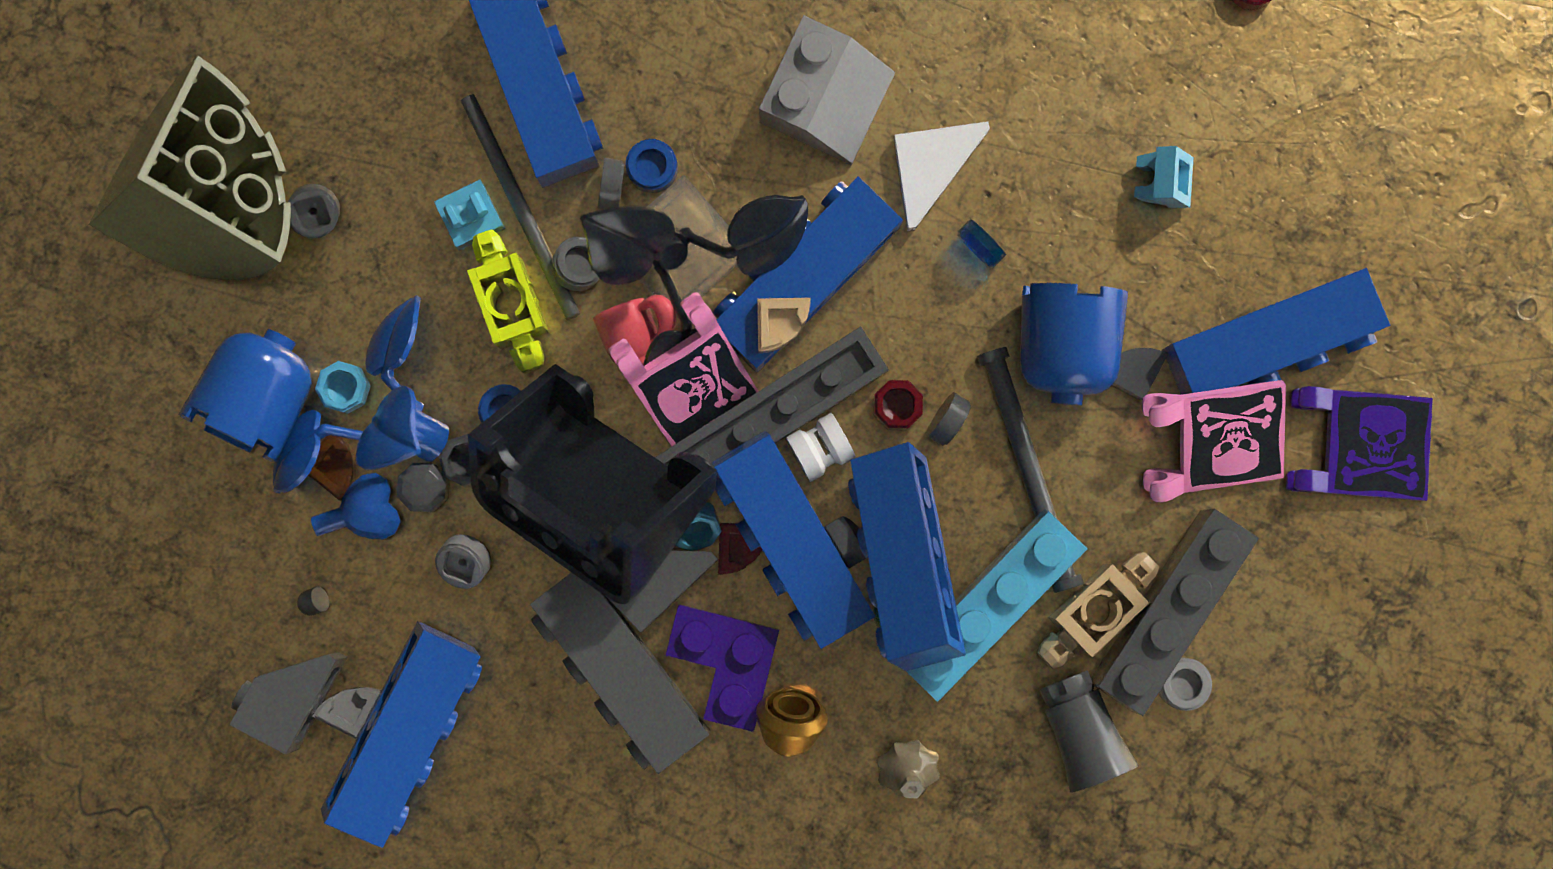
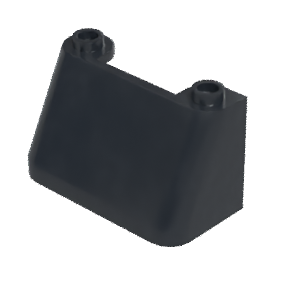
(583, 486)

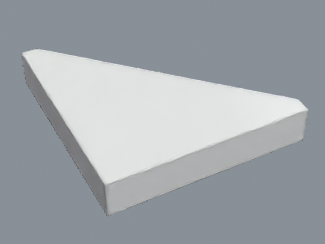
(930, 162)

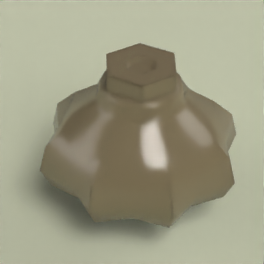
(908, 768)

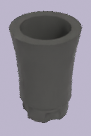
(1085, 733)

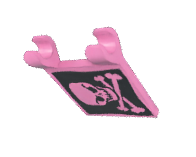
(691, 380)
(1224, 438)

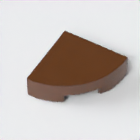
(334, 466)

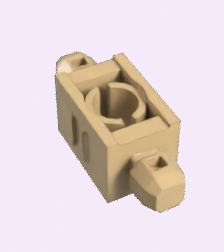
(1137, 572)

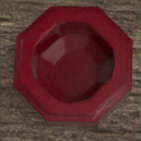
(898, 404)

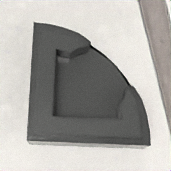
(1139, 370)

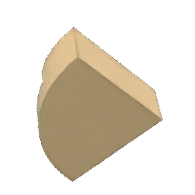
(780, 321)

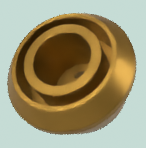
(791, 721)

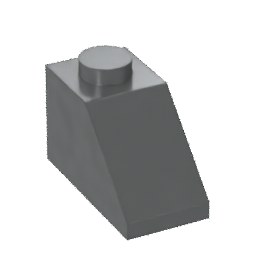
(667, 584)
(281, 703)

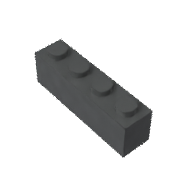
(1176, 610)
(621, 671)

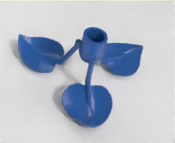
(396, 429)

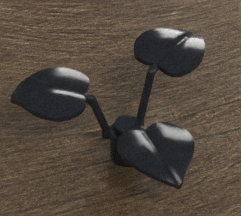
(632, 238)

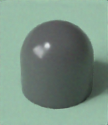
(313, 601)

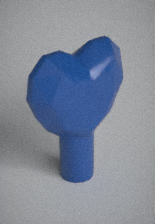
(362, 510)

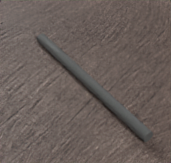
(518, 203)

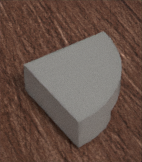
(348, 709)

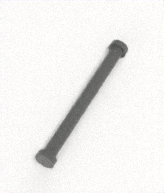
(1022, 446)

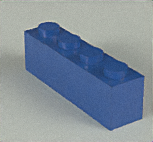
(537, 88)
(823, 262)
(1279, 336)
(792, 539)
(905, 558)
(400, 735)

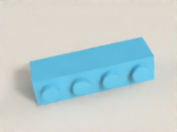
(1004, 595)

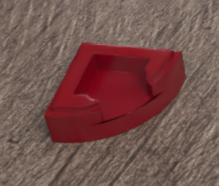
(733, 550)

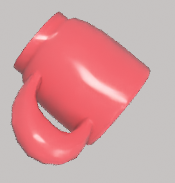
(635, 323)

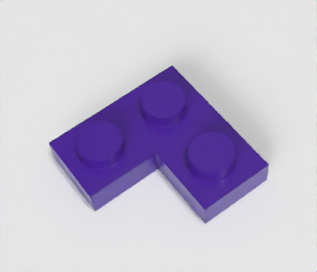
(738, 652)

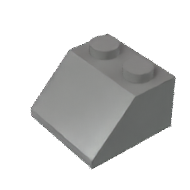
(826, 91)

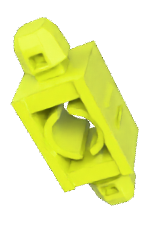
(496, 268)

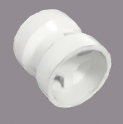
(810, 453)

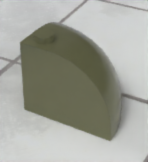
(200, 184)

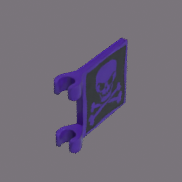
(1372, 444)

